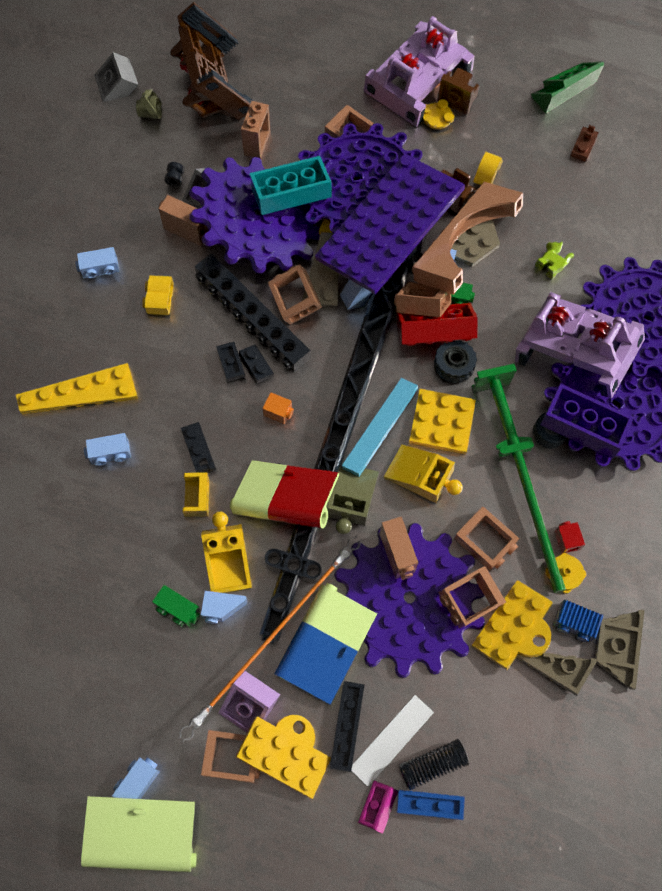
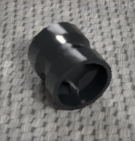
(173, 177)

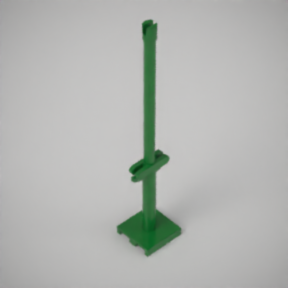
(495, 380)

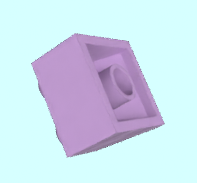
(247, 700)

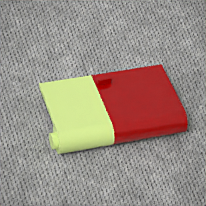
(285, 494)

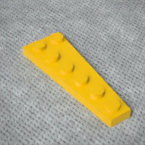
(97, 387)

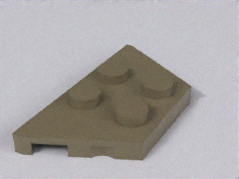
(476, 243)
(620, 646)

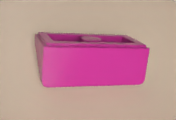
(378, 806)

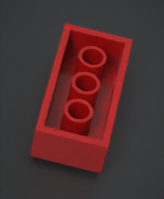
(456, 323)

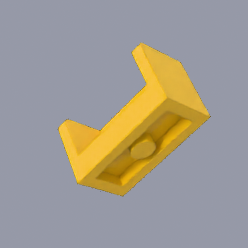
(196, 495)

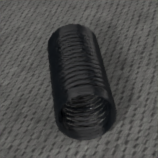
(456, 757)

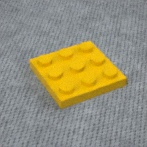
(442, 421)

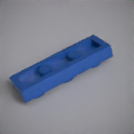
(430, 804)

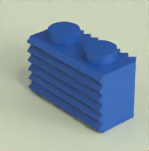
(578, 621)

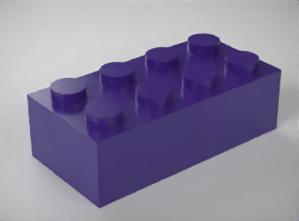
(587, 421)

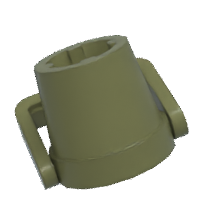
(149, 106)

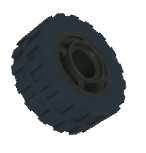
(453, 371)

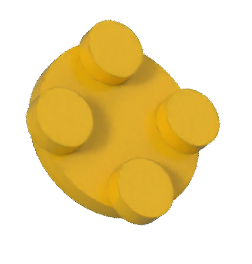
(438, 115)
(571, 571)

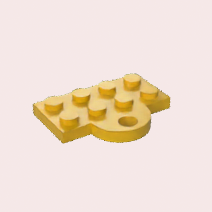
(515, 627)
(285, 754)

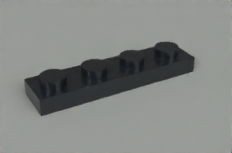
(347, 726)

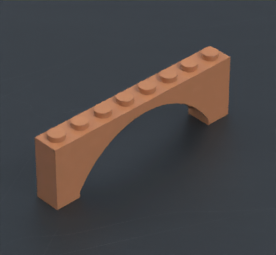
(436, 265)

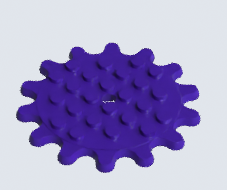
(349, 157)
(231, 220)
(631, 296)
(637, 398)
(415, 629)

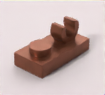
(584, 143)

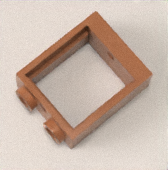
(344, 117)
(255, 129)
(422, 300)
(301, 309)
(462, 539)
(488, 588)
(209, 758)

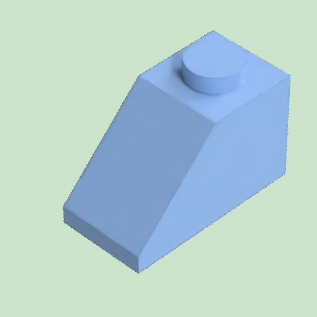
(220, 606)

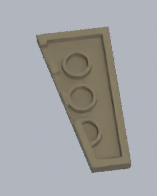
(323, 278)

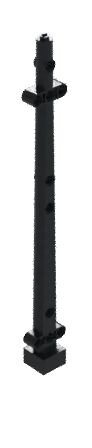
(336, 439)

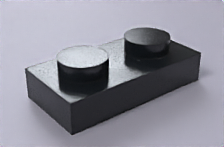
(230, 361)
(256, 364)

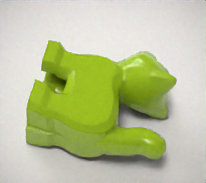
(552, 260)

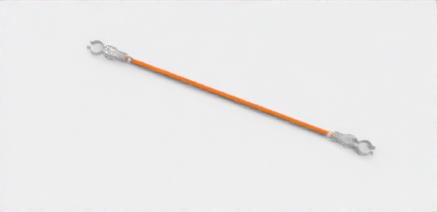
(198, 719)

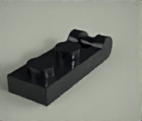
(198, 448)

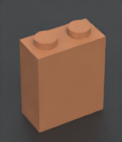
(176, 220)
(398, 548)

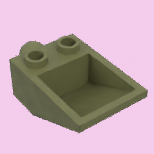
(351, 498)

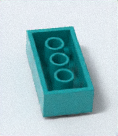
(291, 185)

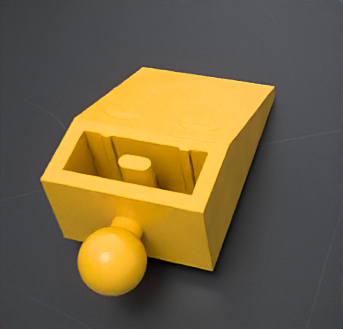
(420, 473)
(226, 561)

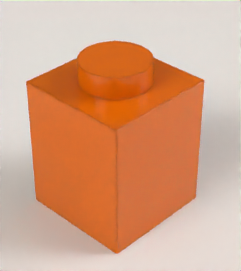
(277, 408)

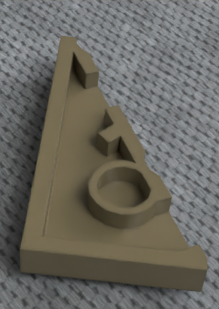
(565, 671)

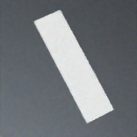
(391, 740)

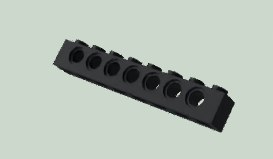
(210, 267)

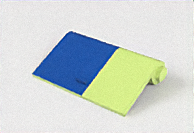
(325, 643)

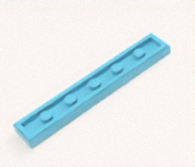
(379, 427)

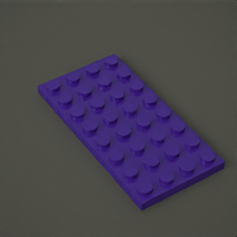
(389, 223)

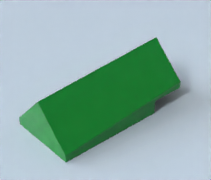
(567, 85)

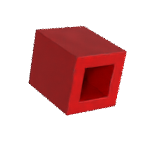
(569, 537)

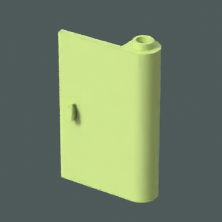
(127, 837)

